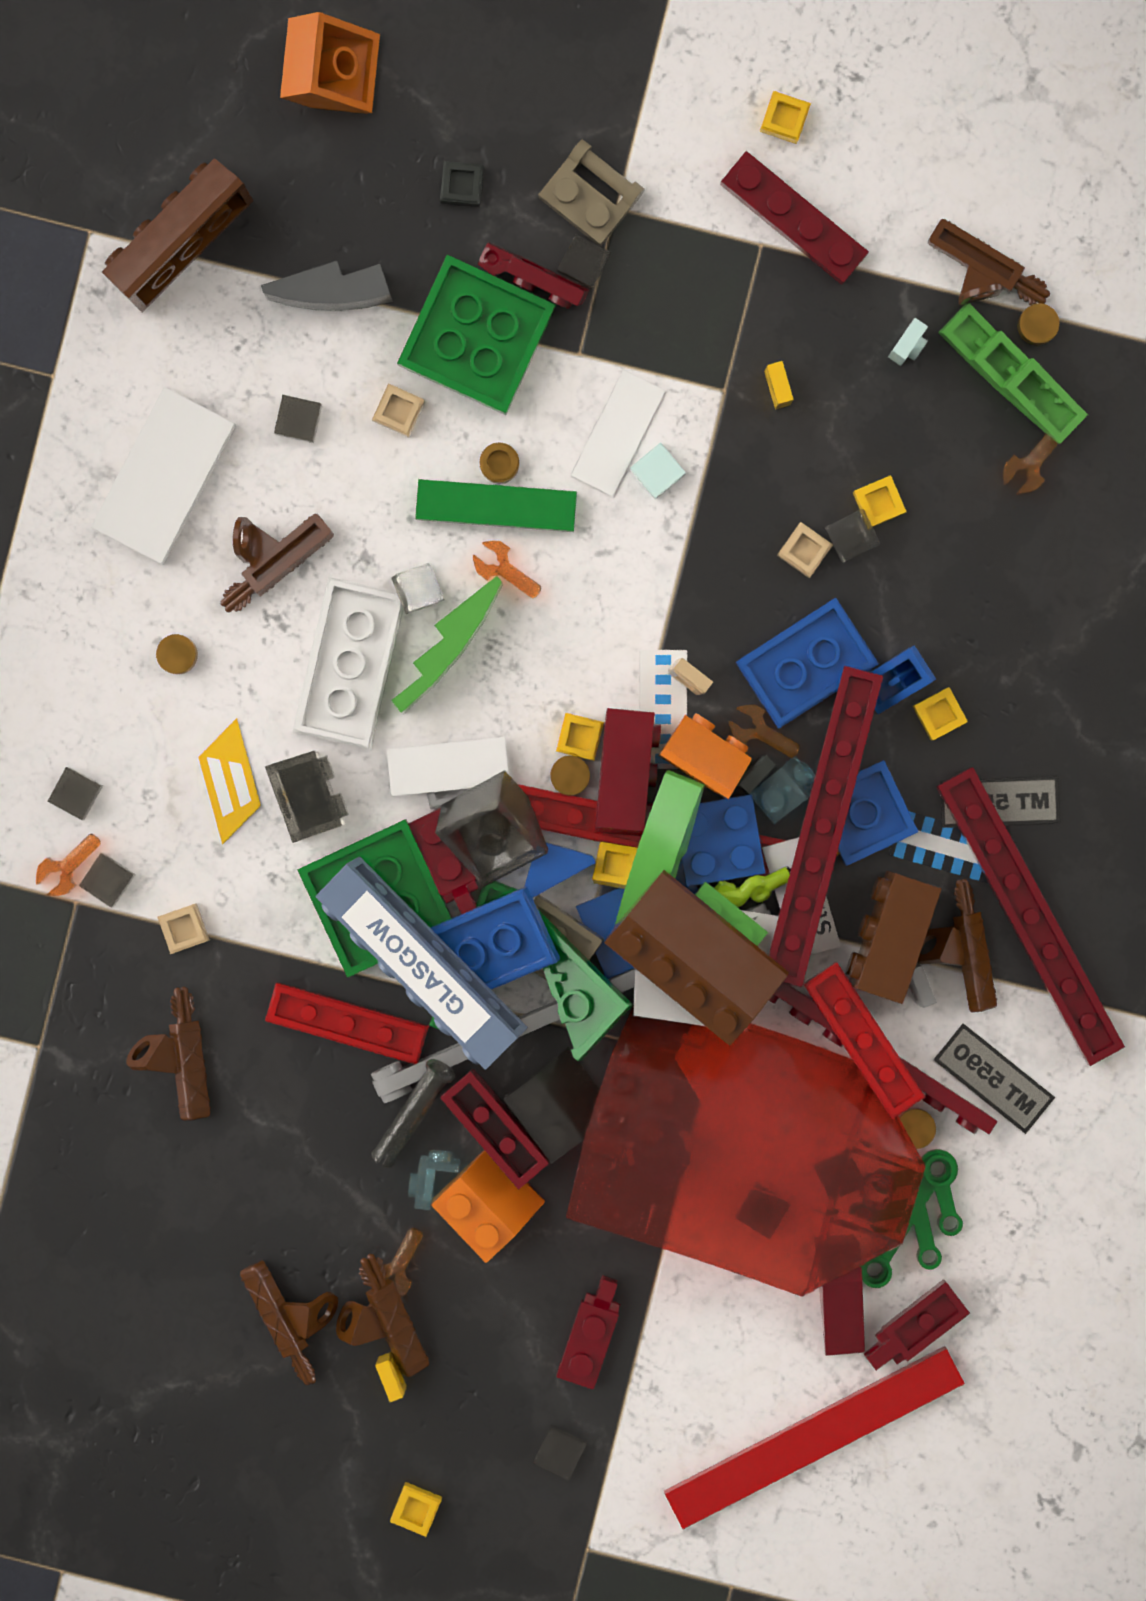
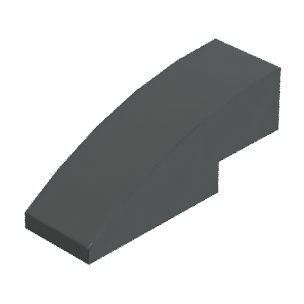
(329, 289)

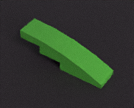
(1013, 374)
(458, 631)
(664, 836)

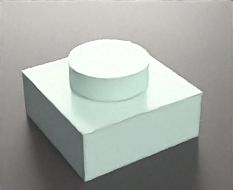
(910, 343)

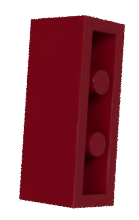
(626, 771)
(495, 1128)

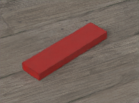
(346, 1023)
(864, 1040)

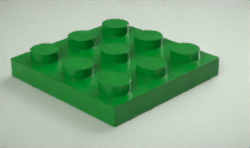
(476, 335)
(399, 863)

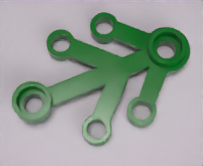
(920, 1219)

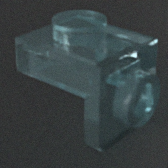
(784, 789)
(422, 1183)

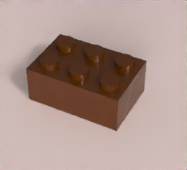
(892, 936)

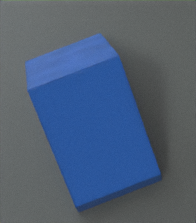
(901, 678)
(555, 867)

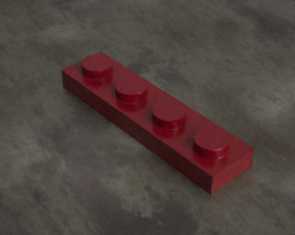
(794, 217)

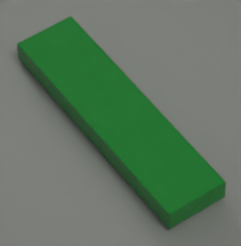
(496, 505)

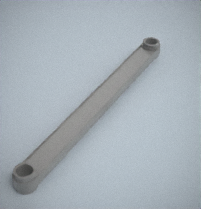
(395, 1081)

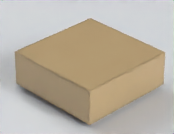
(398, 410)
(805, 550)
(690, 676)
(183, 928)

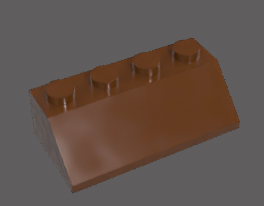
(177, 233)
(696, 957)

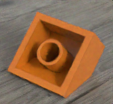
(329, 64)
(706, 756)
(486, 1206)

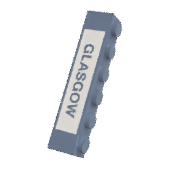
(420, 962)

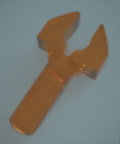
(1031, 462)
(505, 569)
(762, 732)
(67, 865)
(402, 1260)

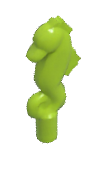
(756, 887)

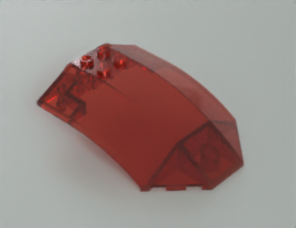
(745, 1155)

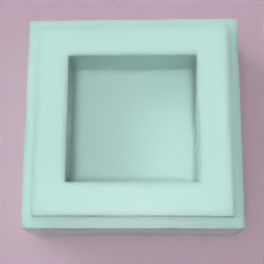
(657, 471)

